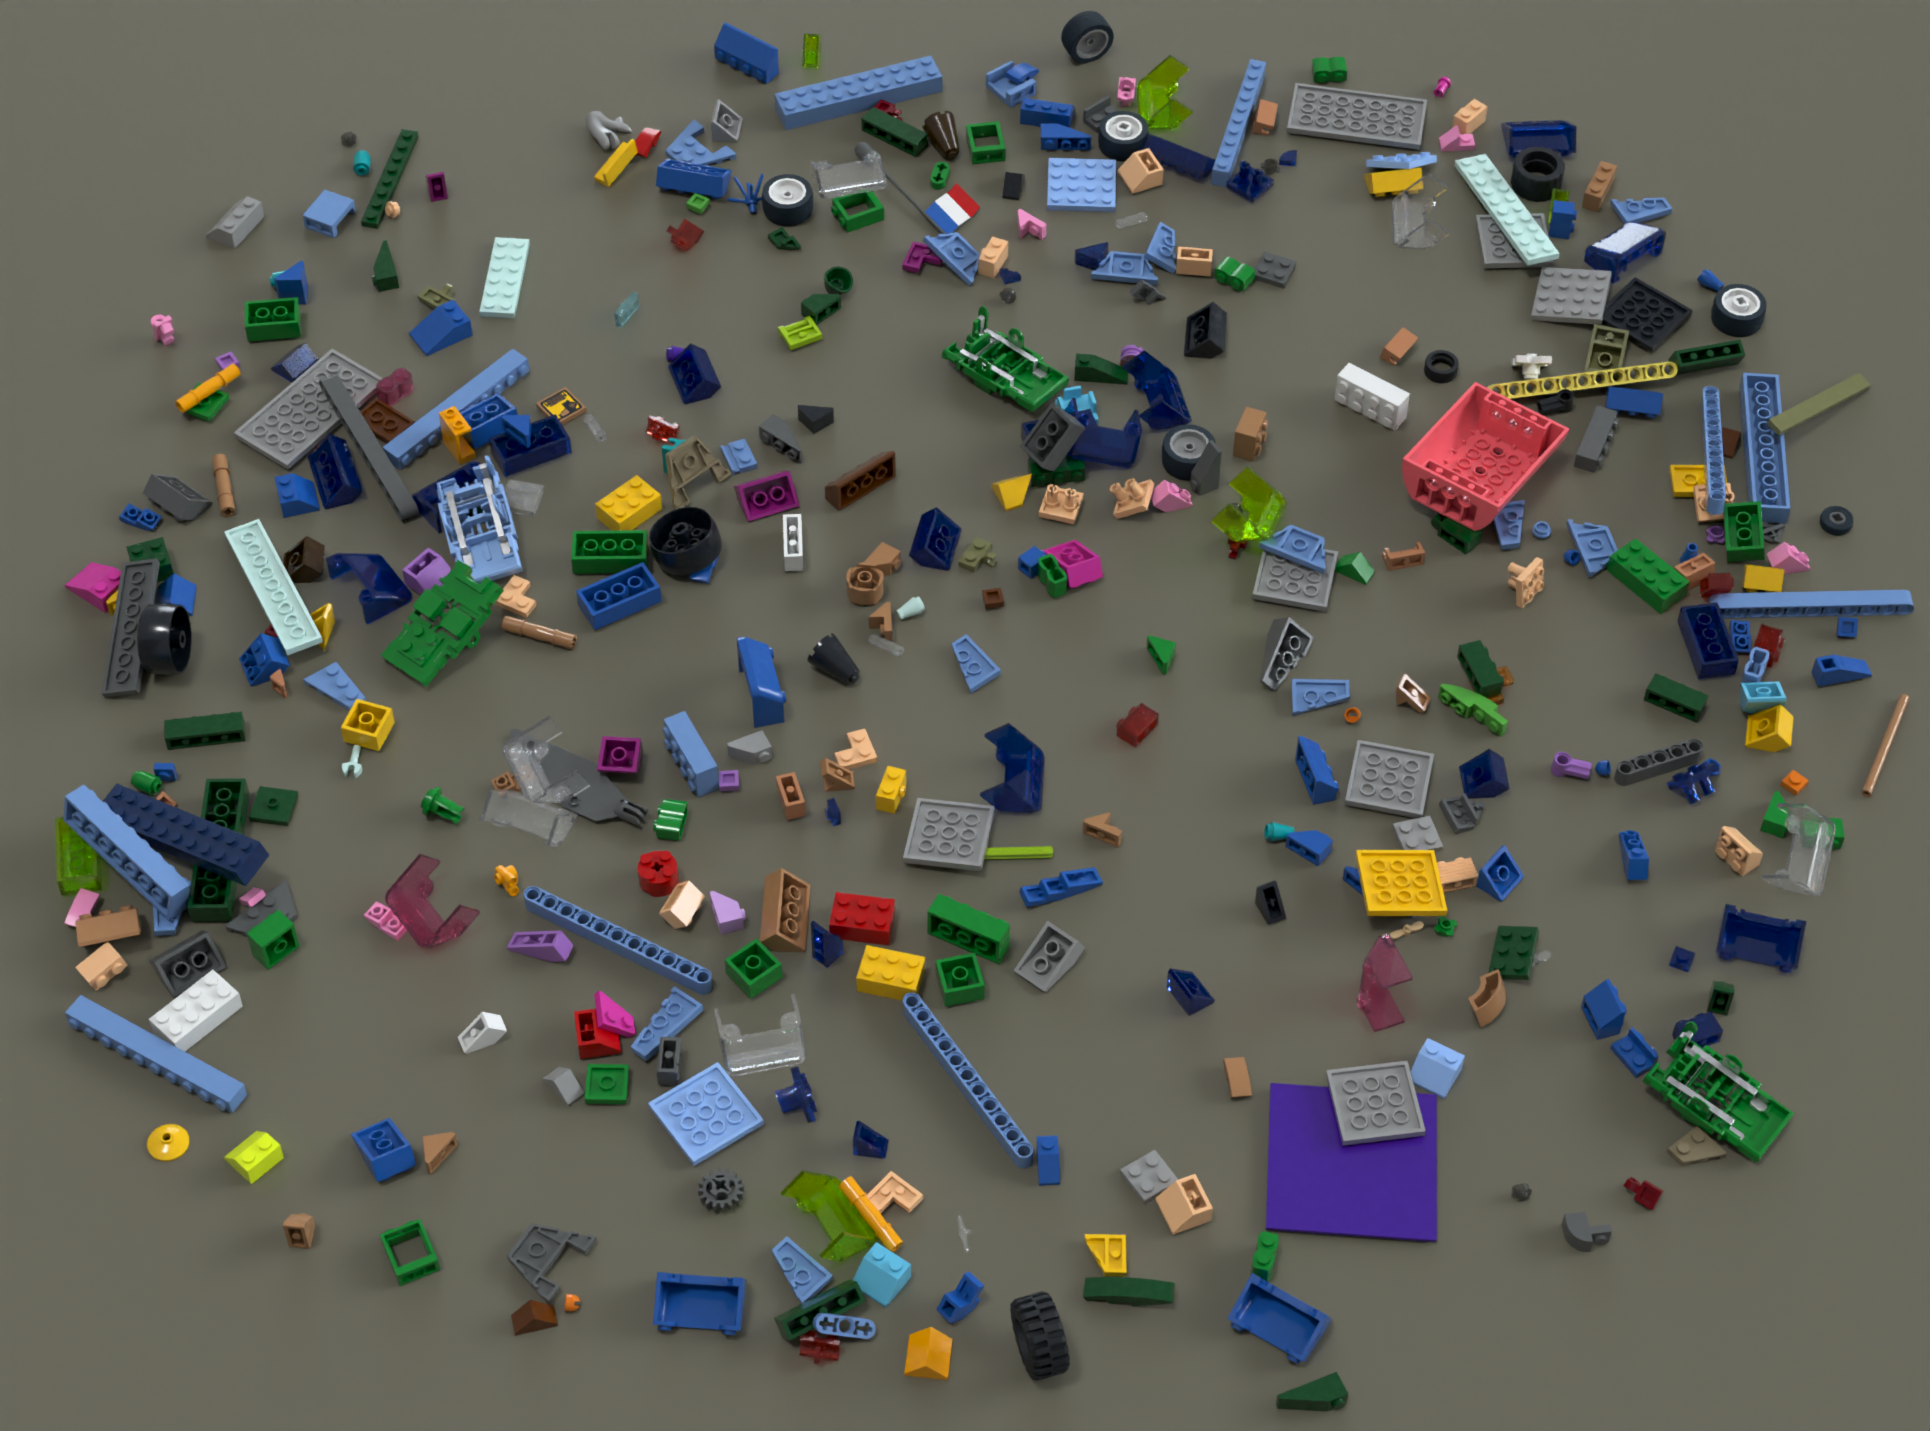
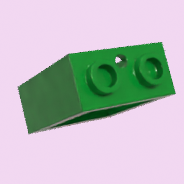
(979, 154)
(859, 220)
(415, 1269)

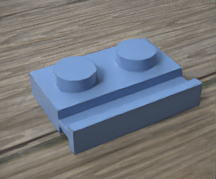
(738, 456)

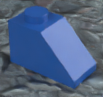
(1310, 845)
(1048, 1160)

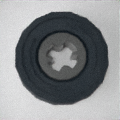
(1833, 513)

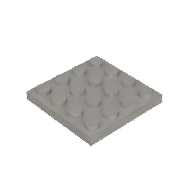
(1497, 249)
(1571, 295)
(1294, 584)
(1389, 779)
(949, 834)
(1375, 1103)

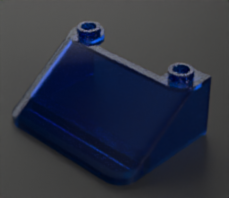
(1551, 134)
(384, 588)

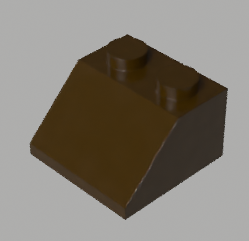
(305, 561)

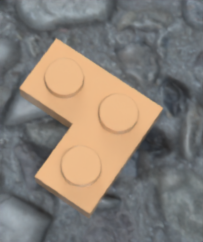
(513, 599)
(859, 754)
(894, 1189)

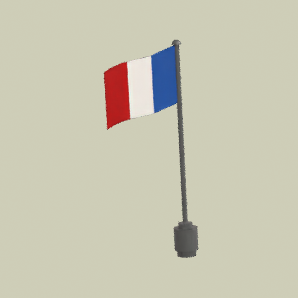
(946, 212)

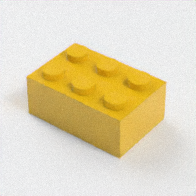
(629, 505)
(889, 973)

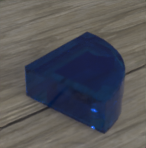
(1288, 158)
(1009, 276)

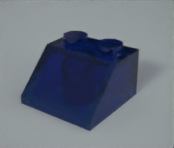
(1484, 776)

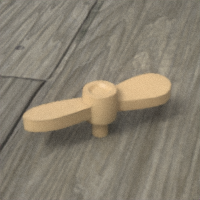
(1417, 926)

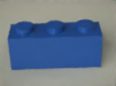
(1039, 112)
(1634, 401)
(486, 419)
(1315, 771)

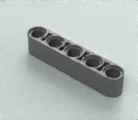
(1658, 762)

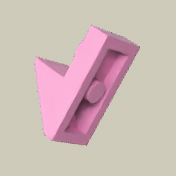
(1455, 141)
(1030, 224)

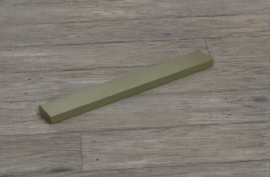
(1818, 404)

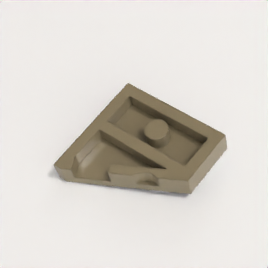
(1695, 1148)

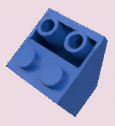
(263, 659)
(1604, 1010)

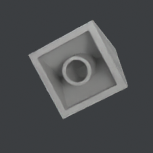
(725, 123)

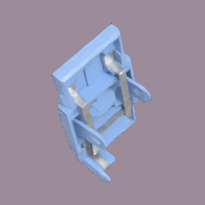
(488, 553)

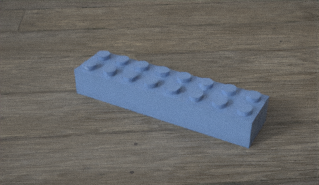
(126, 852)

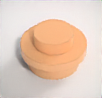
(392, 209)

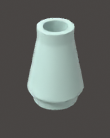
(912, 607)

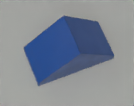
(518, 427)

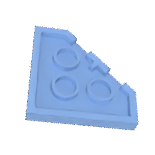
(1402, 161)

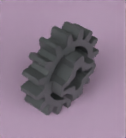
(720, 1190)

